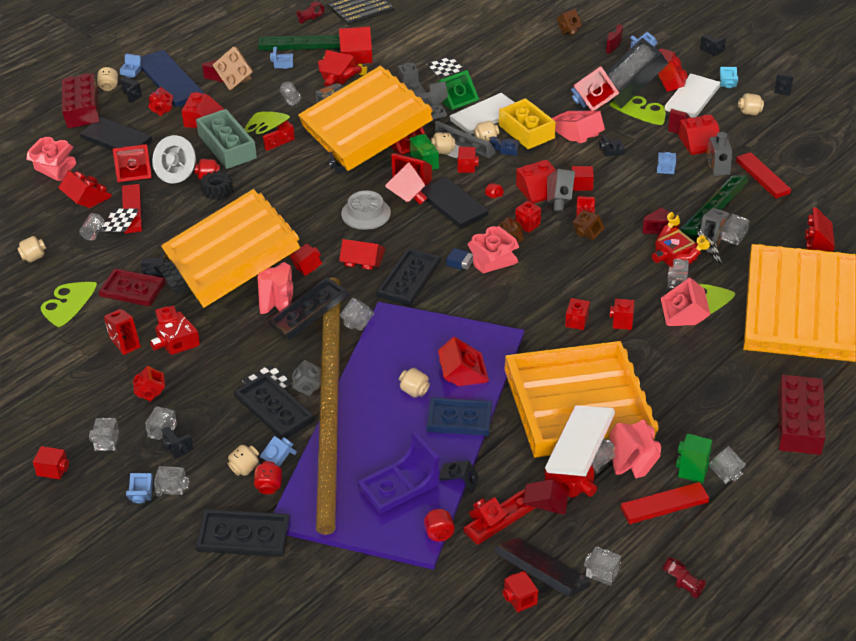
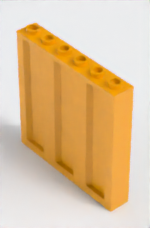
(365, 117)
(231, 247)
(801, 303)
(557, 380)

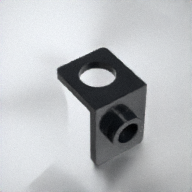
(783, 84)
(459, 470)

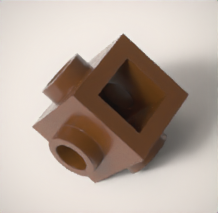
(569, 22)
(588, 225)
(513, 228)

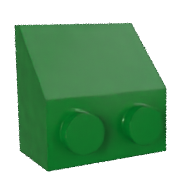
(459, 90)

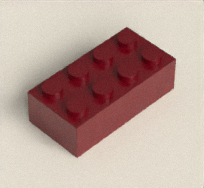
(80, 100)
(801, 414)

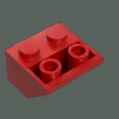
(83, 189)
(820, 232)

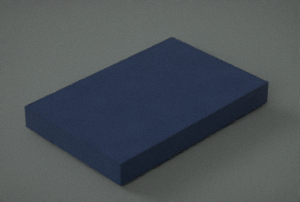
(459, 416)

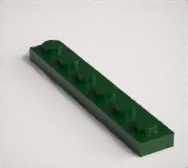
(299, 42)
(718, 201)

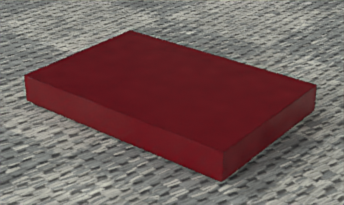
(132, 287)

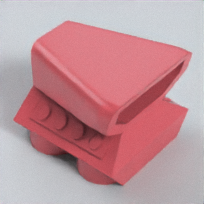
(51, 157)
(493, 249)
(275, 288)
(634, 448)

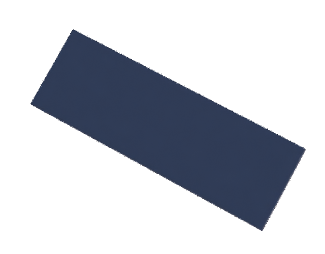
(166, 73)

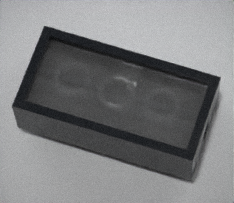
(635, 71)

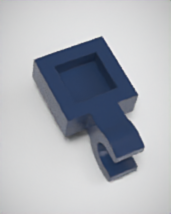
(506, 146)

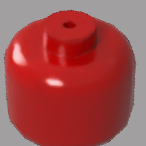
(494, 190)

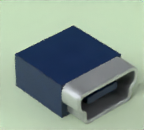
(459, 259)

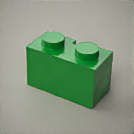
(423, 150)
(694, 458)

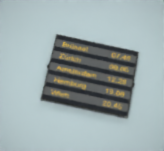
(359, 10)

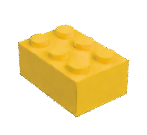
(527, 123)

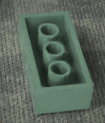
(226, 138)

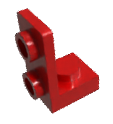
(283, 135)

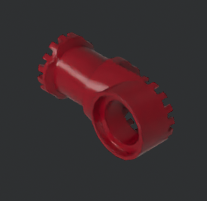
(309, 13)
(685, 579)

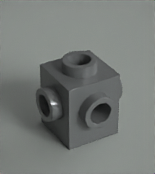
(307, 378)

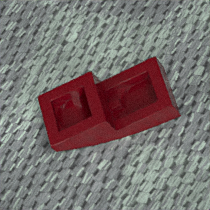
(614, 39)

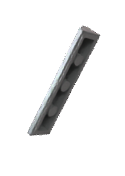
(466, 140)

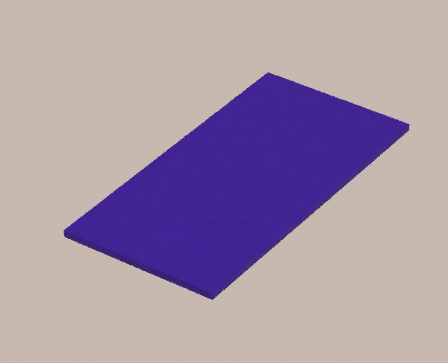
(378, 426)

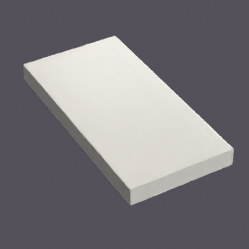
(693, 95)
(483, 111)
(580, 440)

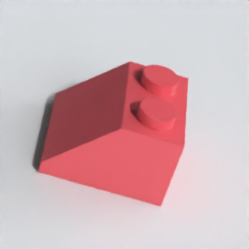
(685, 304)

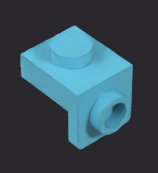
(728, 77)

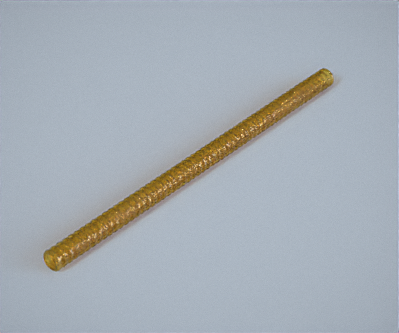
(328, 422)

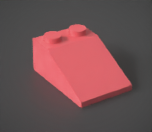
(579, 125)

